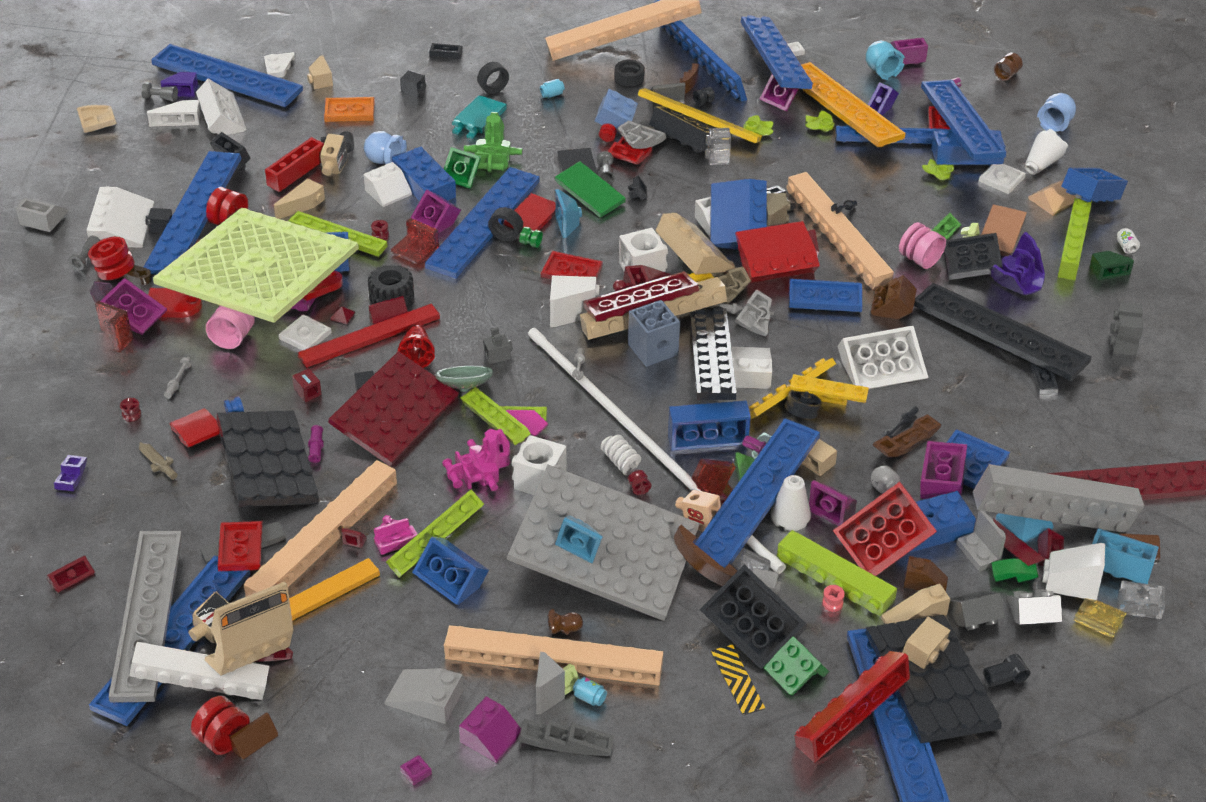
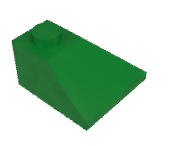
(462, 166)

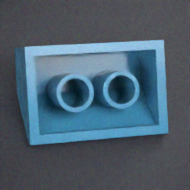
(1127, 556)

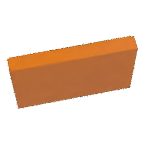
(349, 109)

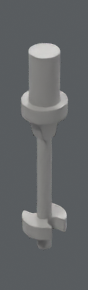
(735, 308)
(579, 358)
(173, 385)

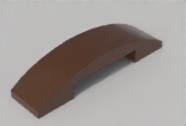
(910, 439)
(699, 559)

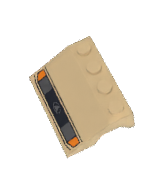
(251, 629)

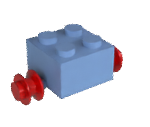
(614, 112)

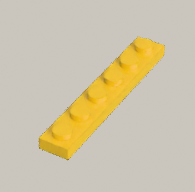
(782, 391)

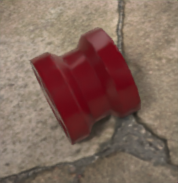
(380, 229)
(130, 409)
(639, 482)

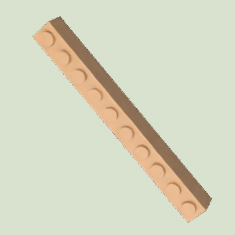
(620, 26)
(839, 231)
(324, 529)
(524, 651)

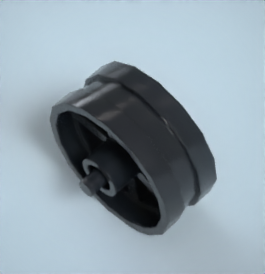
(803, 404)

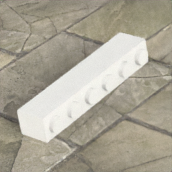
(191, 670)

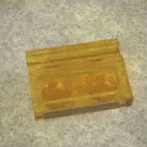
(1100, 617)

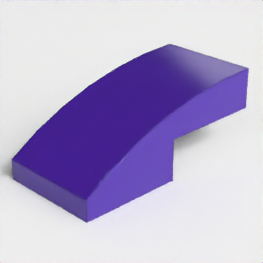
(71, 473)

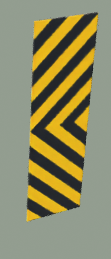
(738, 679)

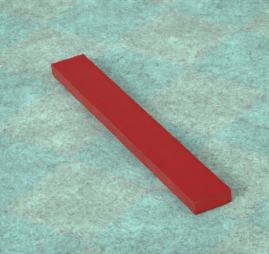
(368, 335)

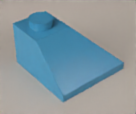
(566, 213)
(1023, 527)
(579, 538)

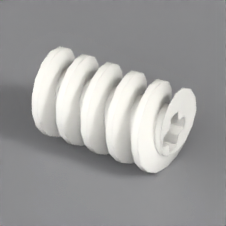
(621, 454)

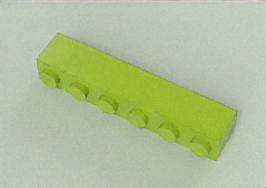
(1074, 239)
(832, 569)

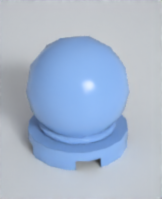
(1057, 112)
(381, 147)

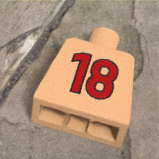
(699, 507)

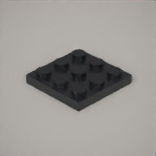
(972, 256)

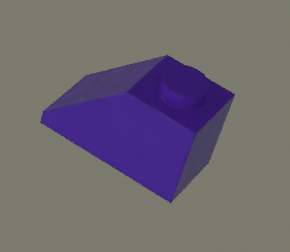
(184, 81)
(883, 98)

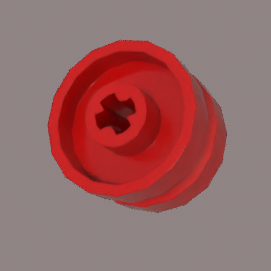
(224, 204)
(111, 258)
(217, 723)

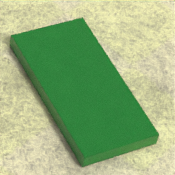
(590, 189)

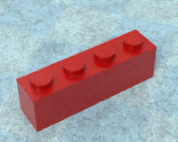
(294, 164)

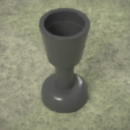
(167, 93)
(605, 159)
(78, 261)

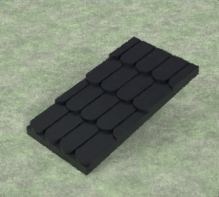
(267, 458)
(944, 696)

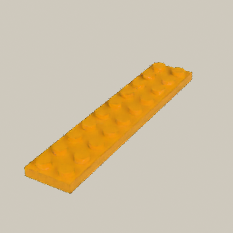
(851, 108)

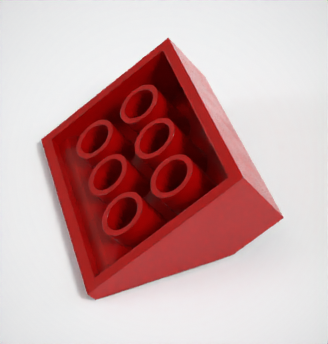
(777, 251)
(885, 530)

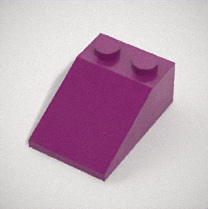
(141, 308)
(943, 469)

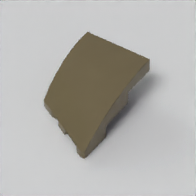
(734, 281)

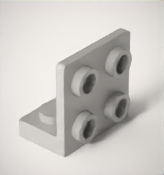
(984, 544)

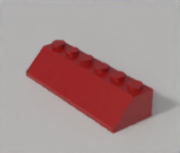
(853, 705)

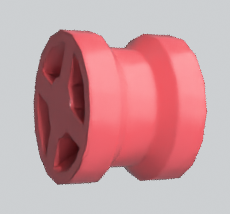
(833, 598)

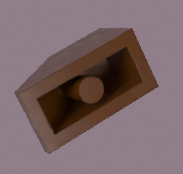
(923, 574)

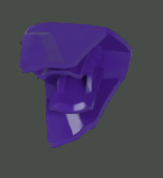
(1022, 270)

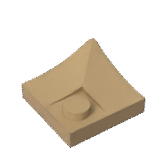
(96, 117)

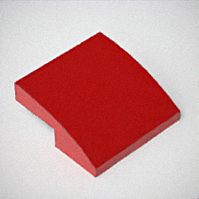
(625, 152)
(195, 427)

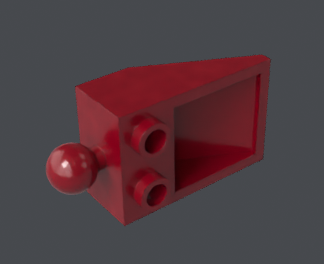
(638, 275)

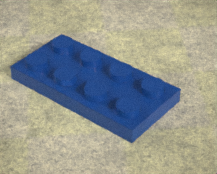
(825, 295)

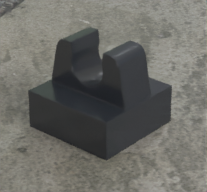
(637, 189)

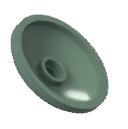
(464, 376)

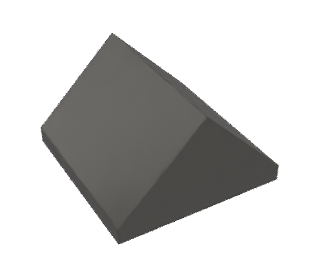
(673, 91)

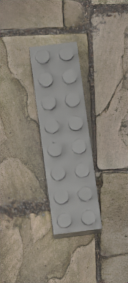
(1057, 498)

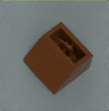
(894, 299)

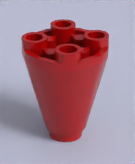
(417, 346)

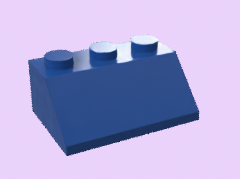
(450, 570)

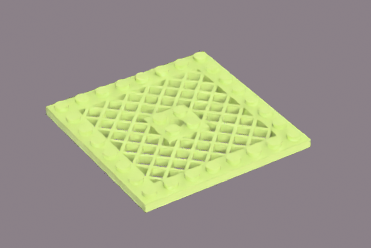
(256, 264)

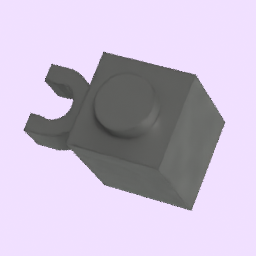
(497, 347)

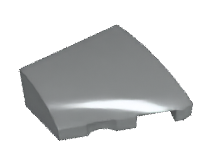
(756, 314)

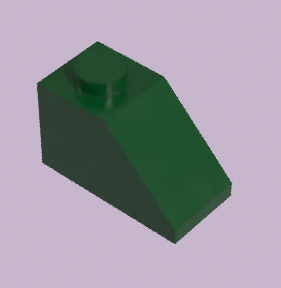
(1110, 265)

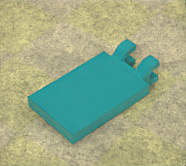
(475, 115)

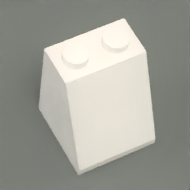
(568, 298)
(1075, 571)

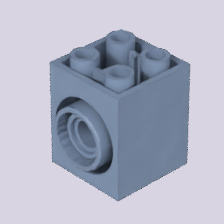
(653, 333)

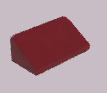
(387, 309)
(1048, 542)
(70, 574)

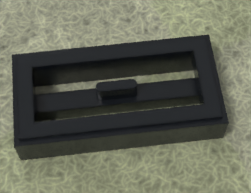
(446, 50)

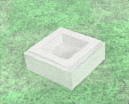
(796, 48)

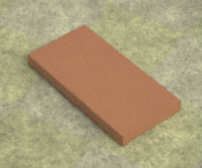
(1007, 225)

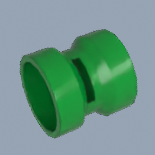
(531, 237)

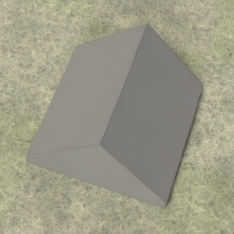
(549, 684)

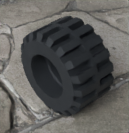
(390, 283)

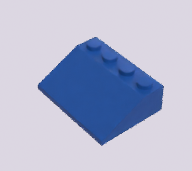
(736, 208)

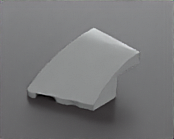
(640, 136)

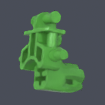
(493, 149)

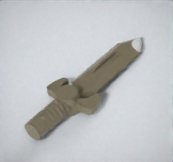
(157, 459)

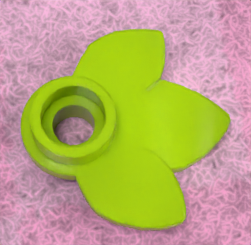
(823, 122)
(757, 126)
(940, 171)

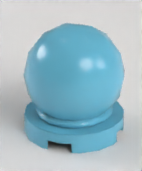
(884, 59)

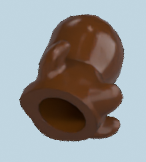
(564, 623)

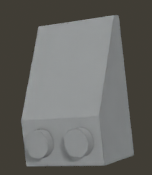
(427, 693)

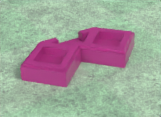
(530, 419)

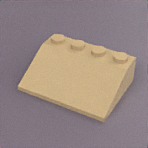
(692, 245)

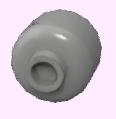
(884, 478)

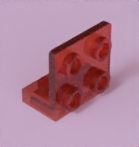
(418, 243)
(116, 323)
(713, 477)

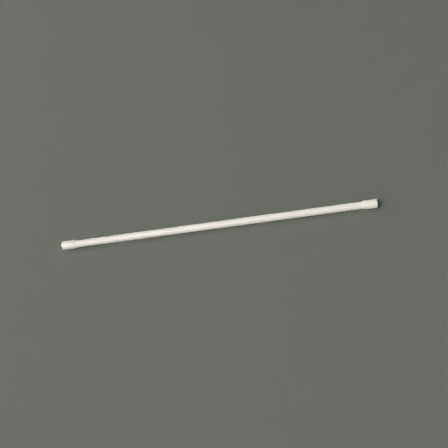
(776, 564)

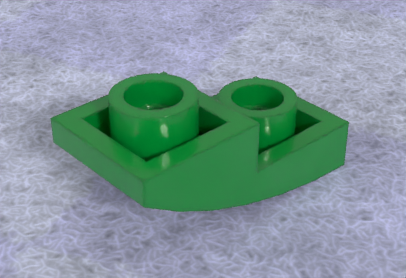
(1013, 568)

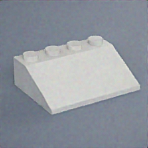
(120, 215)
(883, 358)
(752, 367)

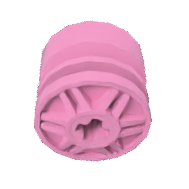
(922, 245)
(228, 327)

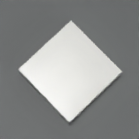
(1002, 177)
(305, 333)

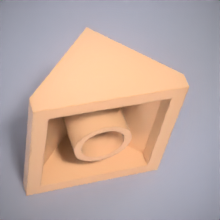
(1053, 198)

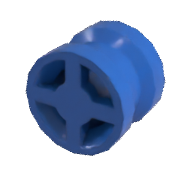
(233, 405)

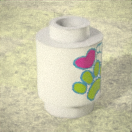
(1128, 240)

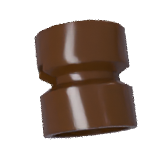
(1008, 66)

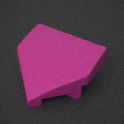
(393, 534)

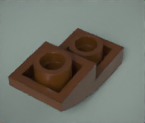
(690, 77)

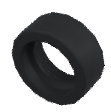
(629, 66)
(500, 82)
(509, 215)

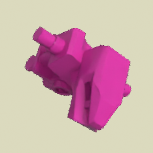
(481, 463)

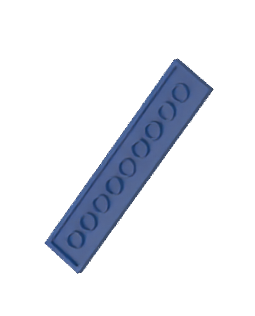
(776, 52)
(707, 58)
(228, 75)
(963, 120)
(190, 214)
(473, 231)
(756, 492)
(177, 635)
(909, 762)

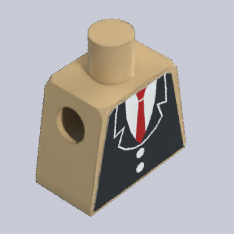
(333, 154)
(204, 616)

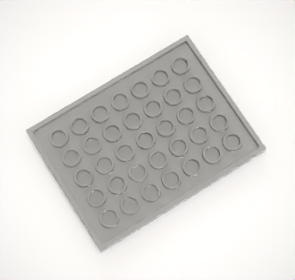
(637, 553)

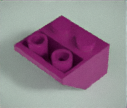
(913, 49)

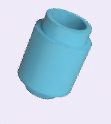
(552, 88)
(590, 691)

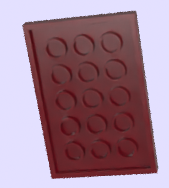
(393, 408)

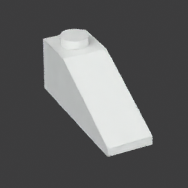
(175, 114)

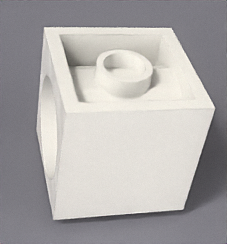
(642, 249)
(532, 461)

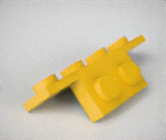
(828, 390)

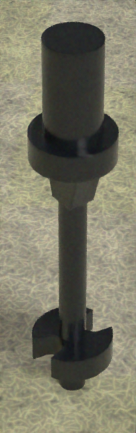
(848, 205)
(906, 417)

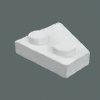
(278, 63)

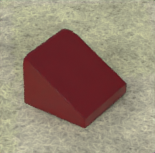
(353, 538)

